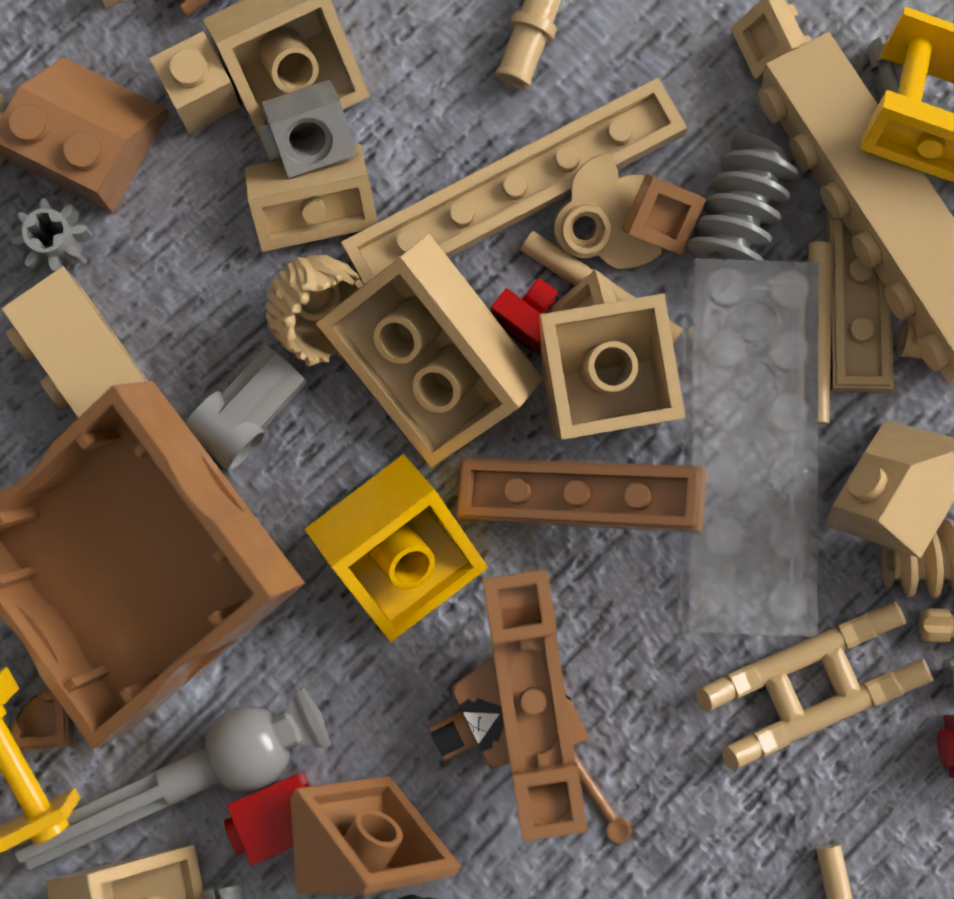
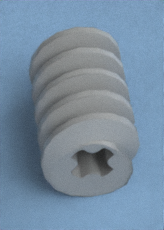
(743, 199)

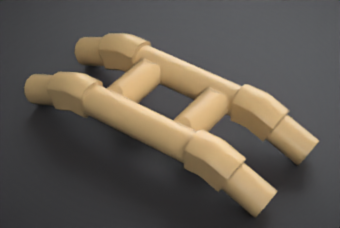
(850, 696)

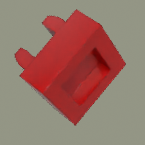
(521, 316)

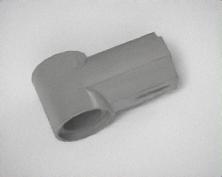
(234, 420)

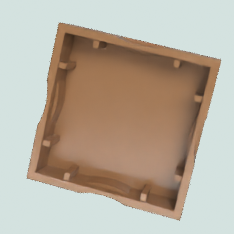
(131, 562)

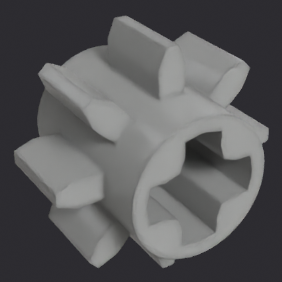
(38, 230)

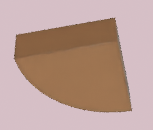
(42, 724)

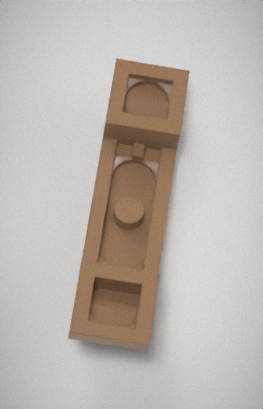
(534, 705)

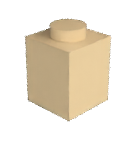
(195, 82)

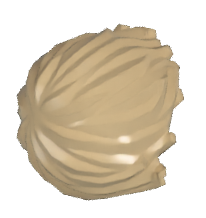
(304, 296)

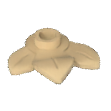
(607, 200)

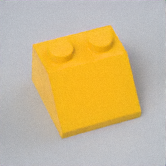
(396, 547)

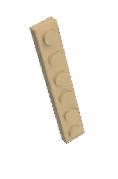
(521, 181)

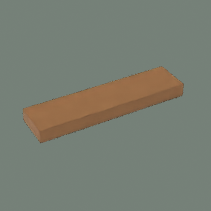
(582, 494)

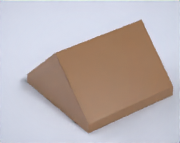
(363, 839)

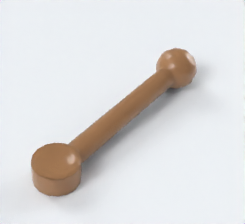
(618, 828)

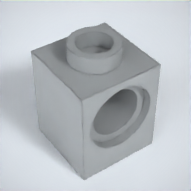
(325, 146)

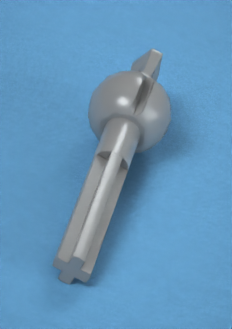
(242, 751)

